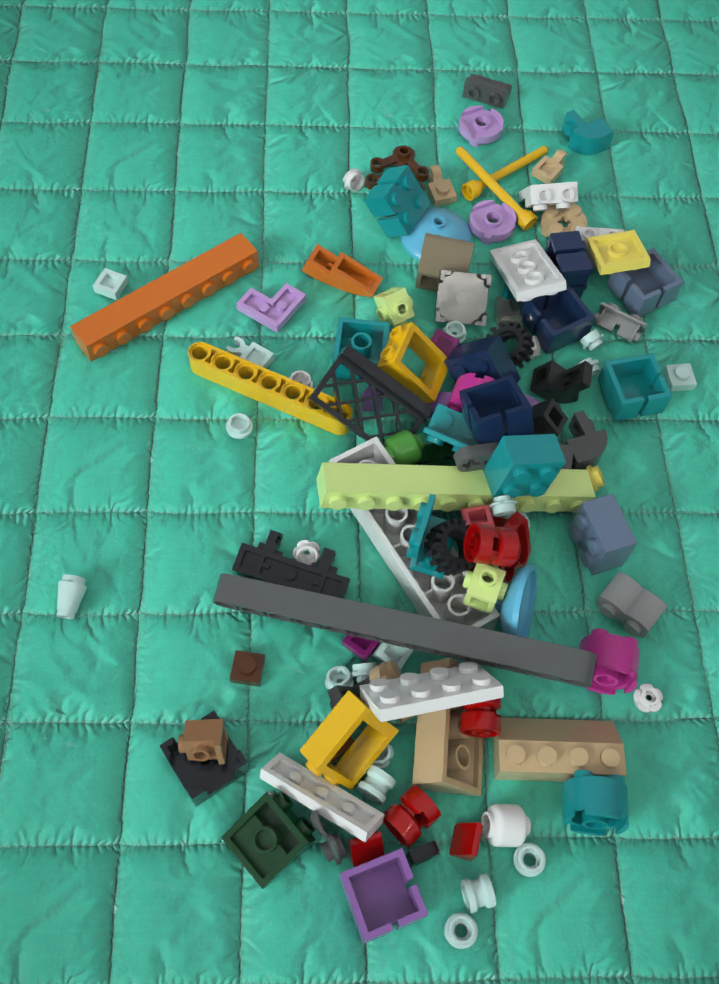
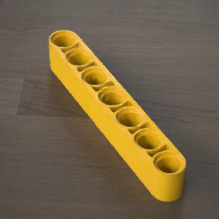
(259, 380)

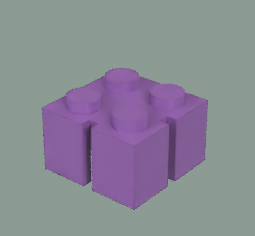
(380, 897)

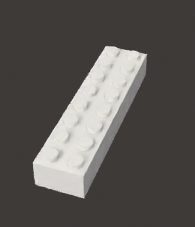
(391, 535)

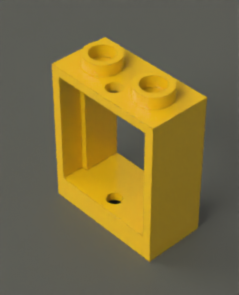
(434, 371)
(334, 733)

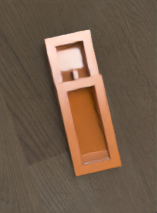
(341, 272)

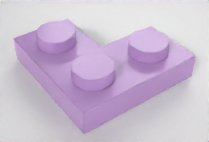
(272, 312)

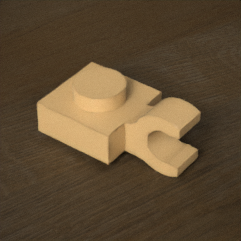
(548, 168)
(440, 190)

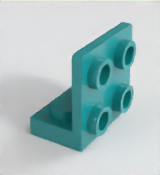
(449, 427)
(416, 542)

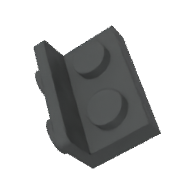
(486, 90)

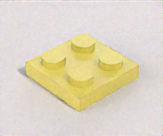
(618, 252)

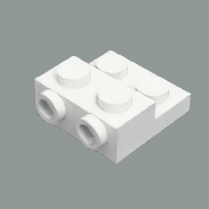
(552, 194)

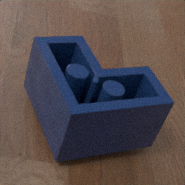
(482, 357)

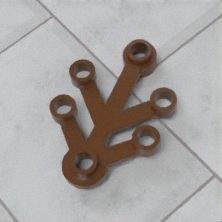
(401, 156)

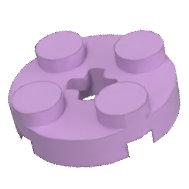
(487, 133)
(488, 231)

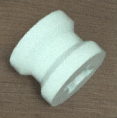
(376, 785)
(478, 893)

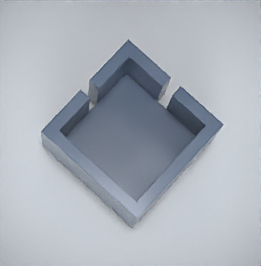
(646, 287)
(602, 534)

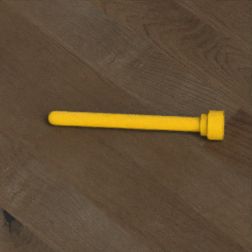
(473, 189)
(525, 218)

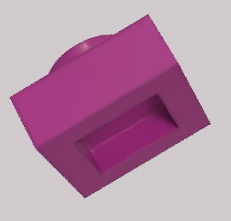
(444, 341)
(361, 647)

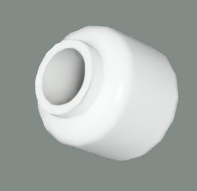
(505, 825)

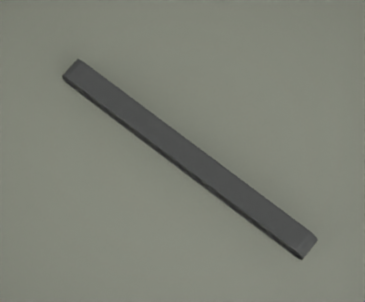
(407, 630)

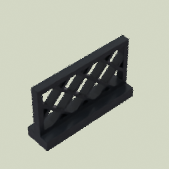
(379, 381)

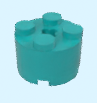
(595, 803)

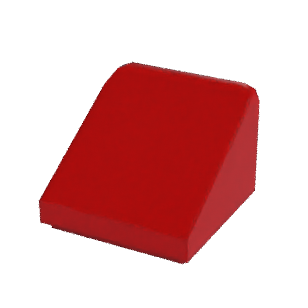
(466, 840)
(366, 851)

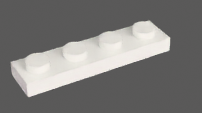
(322, 796)

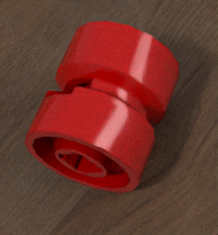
(491, 545)
(481, 719)
(412, 814)

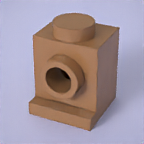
(204, 740)

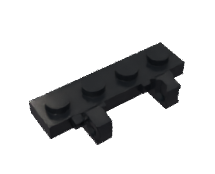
(272, 567)

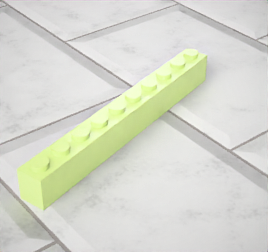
(407, 486)

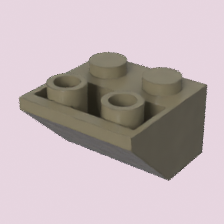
(441, 254)

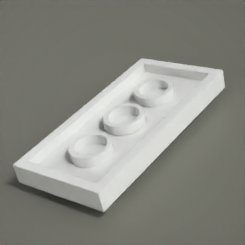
(528, 270)
(430, 691)

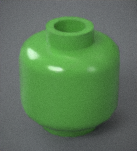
(404, 447)

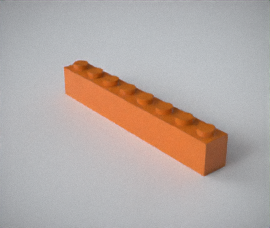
(165, 297)

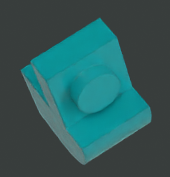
(586, 137)

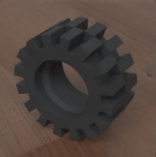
(523, 337)
(439, 550)

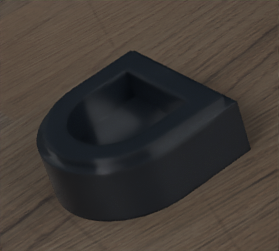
(422, 853)

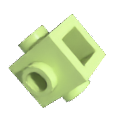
(394, 306)
(484, 587)

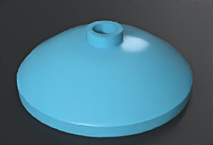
(437, 222)
(519, 602)

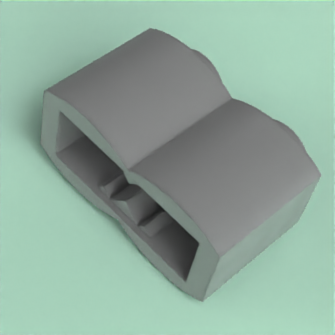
(630, 605)

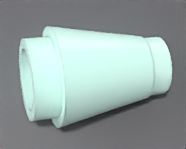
(70, 594)

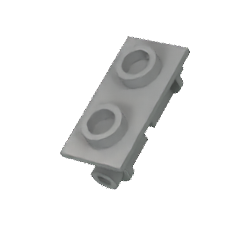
(629, 324)

